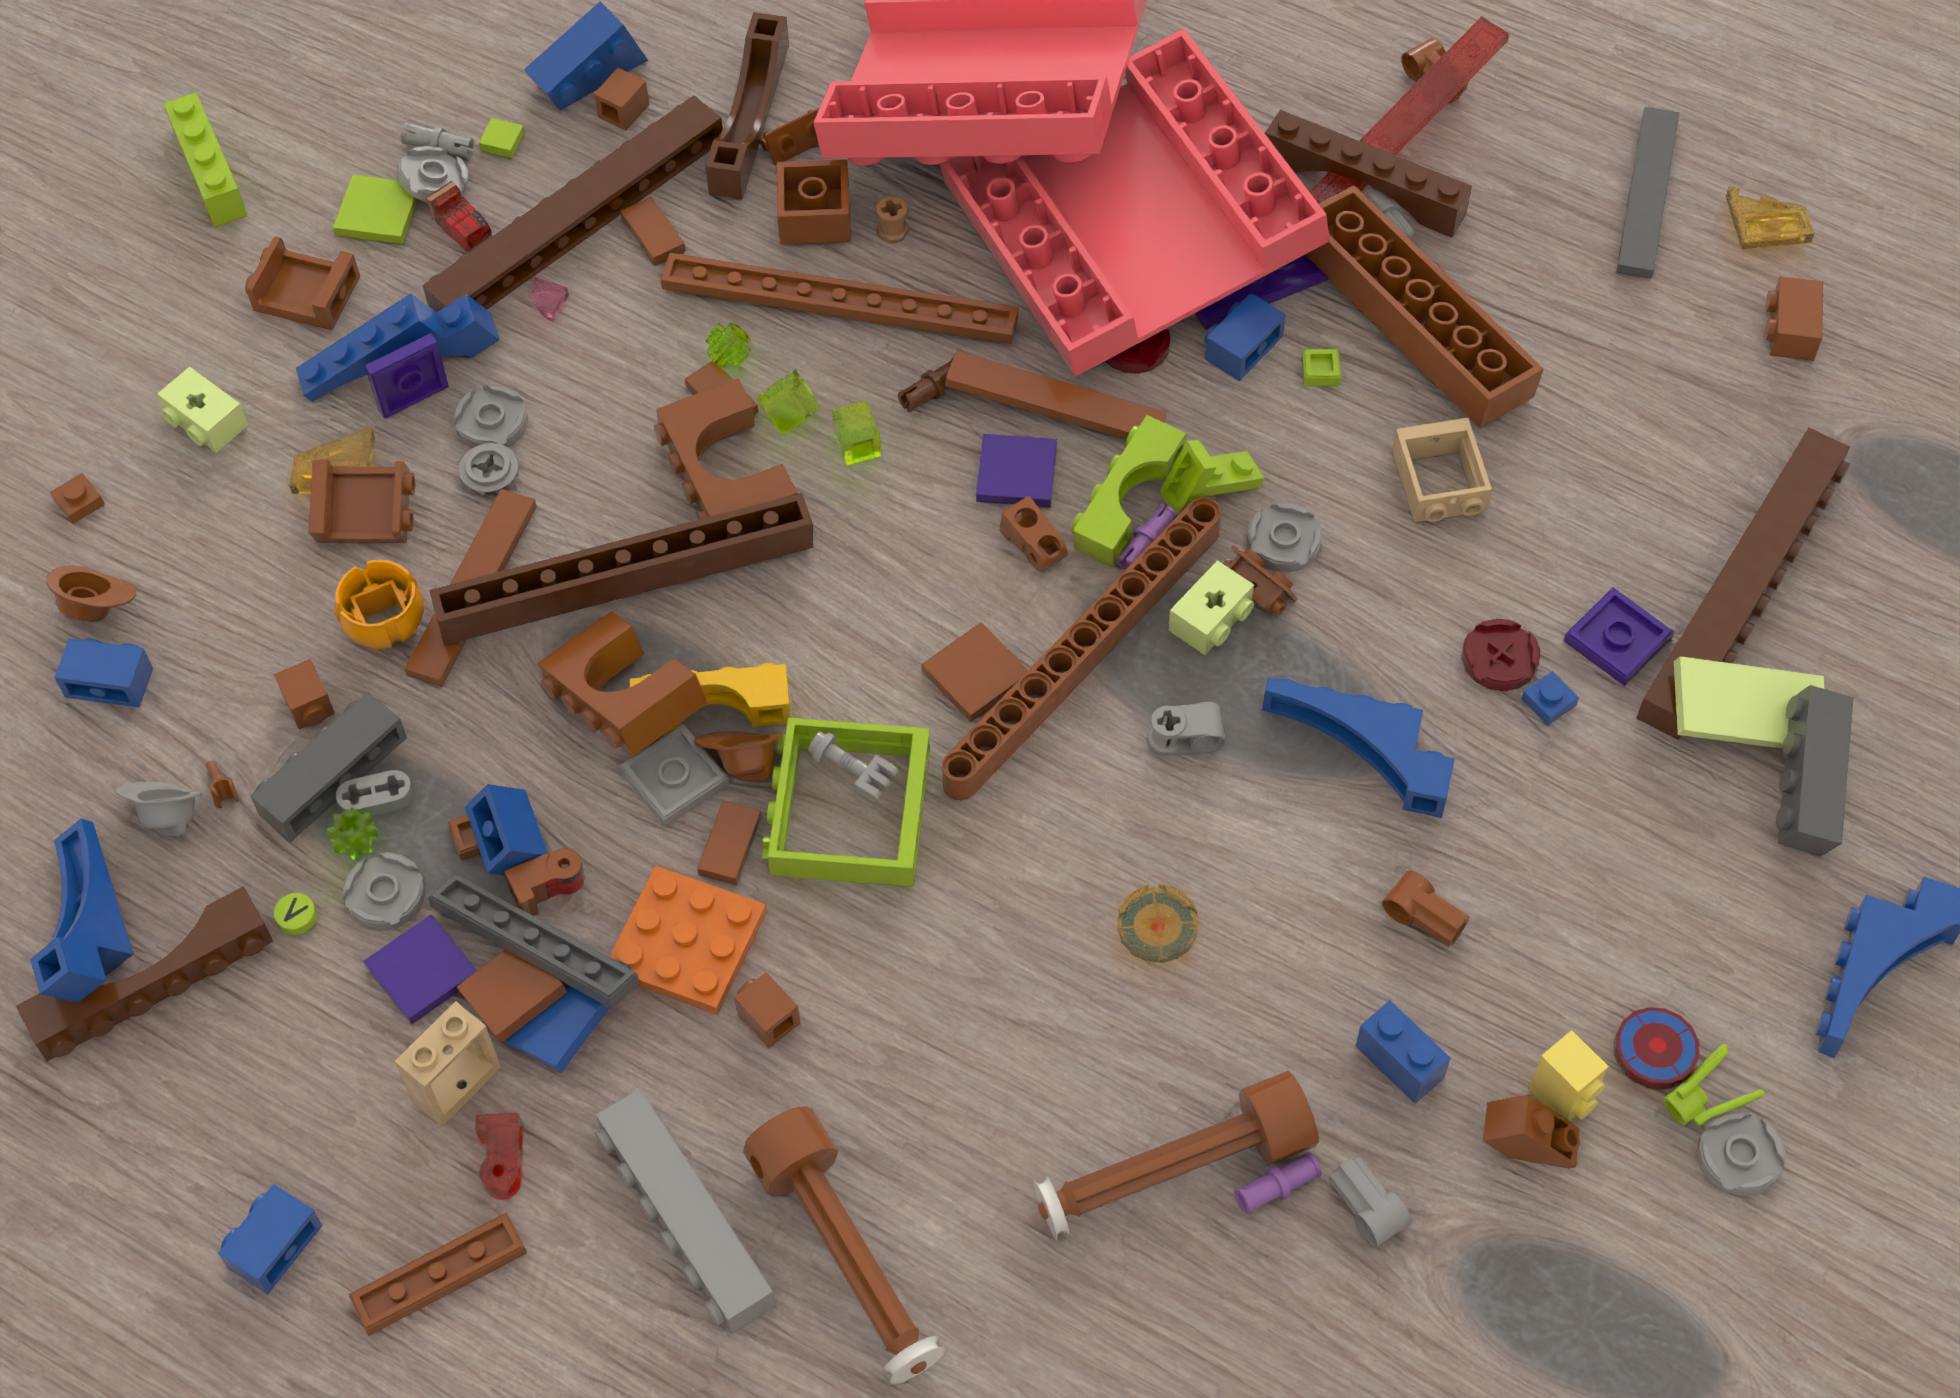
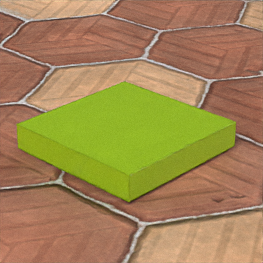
(375, 210)

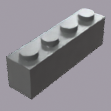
(337, 754)
(1815, 770)

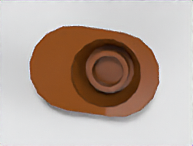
(86, 593)
(743, 753)

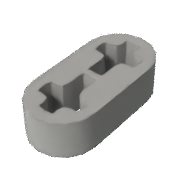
(375, 793)

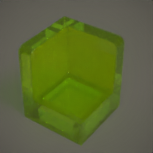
(788, 401)
(856, 432)

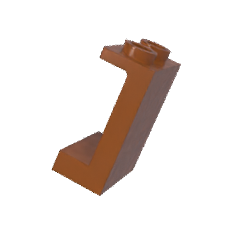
(302, 285)
(360, 503)

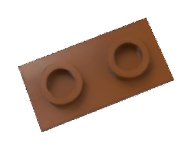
(791, 138)
(1270, 589)

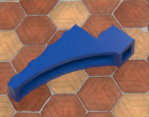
(458, 328)
(1376, 731)
(90, 927)
(1878, 943)

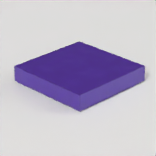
(407, 376)
(1016, 469)
(1618, 636)
(420, 969)

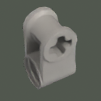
(1189, 727)

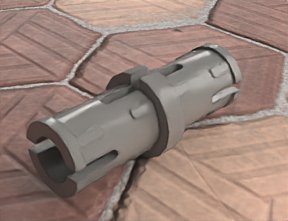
(437, 138)

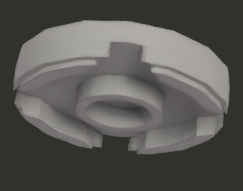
(429, 169)
(491, 416)
(1285, 537)
(384, 891)
(1741, 1154)

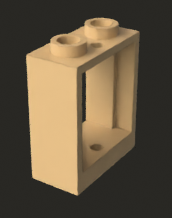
(1449, 438)
(434, 1076)

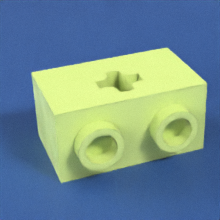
(202, 410)
(1211, 608)

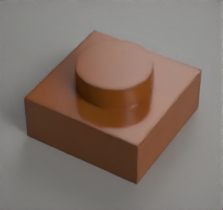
(77, 498)

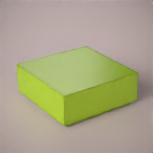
(501, 138)
(1321, 367)

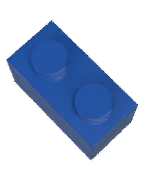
(1244, 336)
(104, 672)
(504, 828)
(1402, 1051)
(269, 1238)

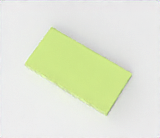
(1735, 700)

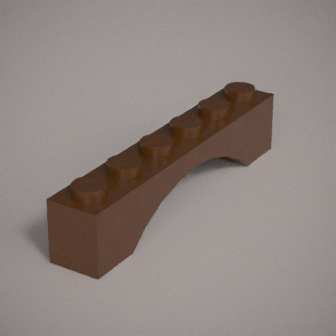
(737, 145)
(1427, 195)
(222, 935)

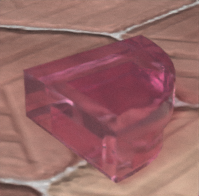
(548, 297)

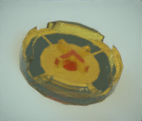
(1157, 923)

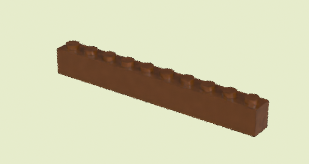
(578, 208)
(622, 568)
(1752, 569)

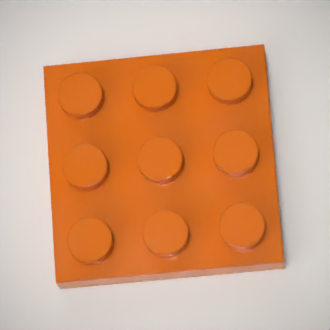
(688, 938)

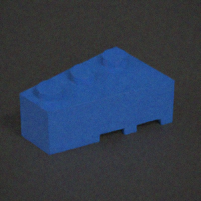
(585, 57)

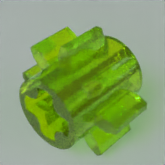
(728, 345)
(352, 833)

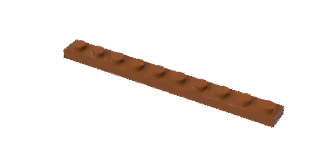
(840, 298)

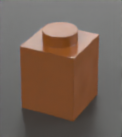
(621, 99)
(304, 694)
(766, 1009)

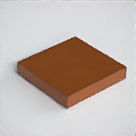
(974, 671)
(510, 993)

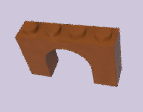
(697, 423)
(628, 716)

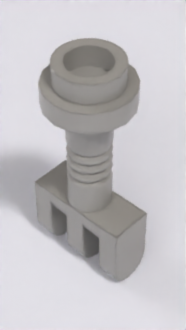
(823, 747)

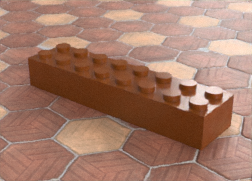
(1423, 310)

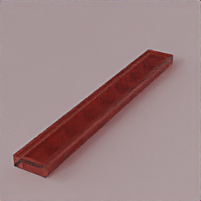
(1424, 99)

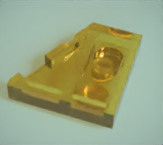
(1768, 221)
(349, 451)

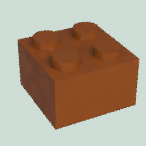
(813, 201)

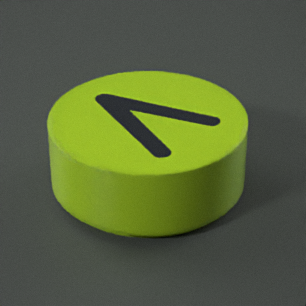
(295, 914)

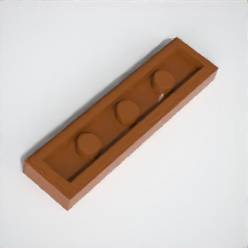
(437, 1274)

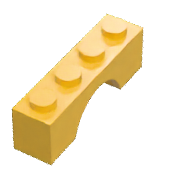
(754, 691)

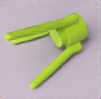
(1688, 1099)

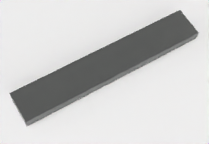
(1647, 193)
(534, 940)

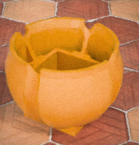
(374, 590)

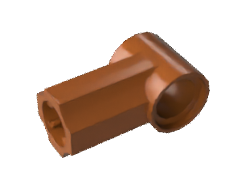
(1422, 58)
(1415, 902)

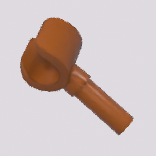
(221, 787)

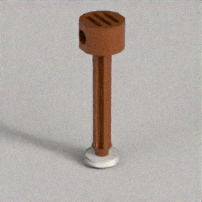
(1273, 1120)
(792, 1156)

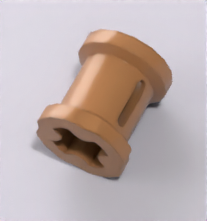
(891, 213)

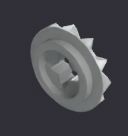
(479, 459)

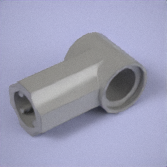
(1375, 1211)

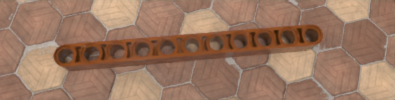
(1078, 660)

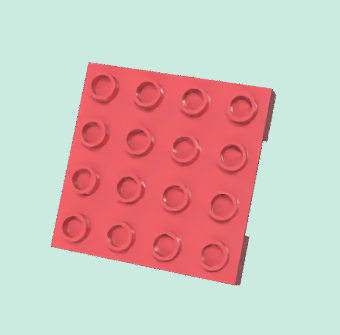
(981, 80)
(1152, 226)

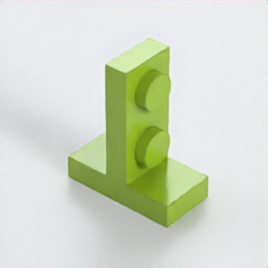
(1202, 475)

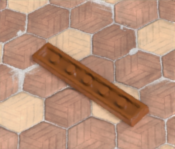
(1047, 395)
(486, 555)

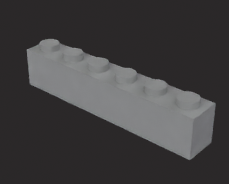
(685, 1211)

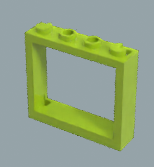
(851, 738)

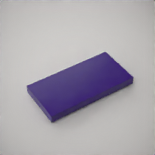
(1272, 287)

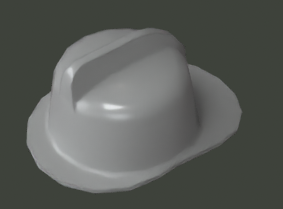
(161, 805)

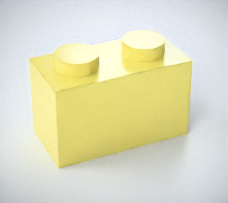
(1569, 1078)

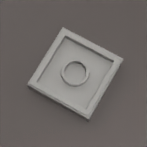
(674, 775)

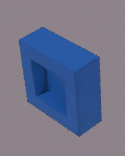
(1550, 698)

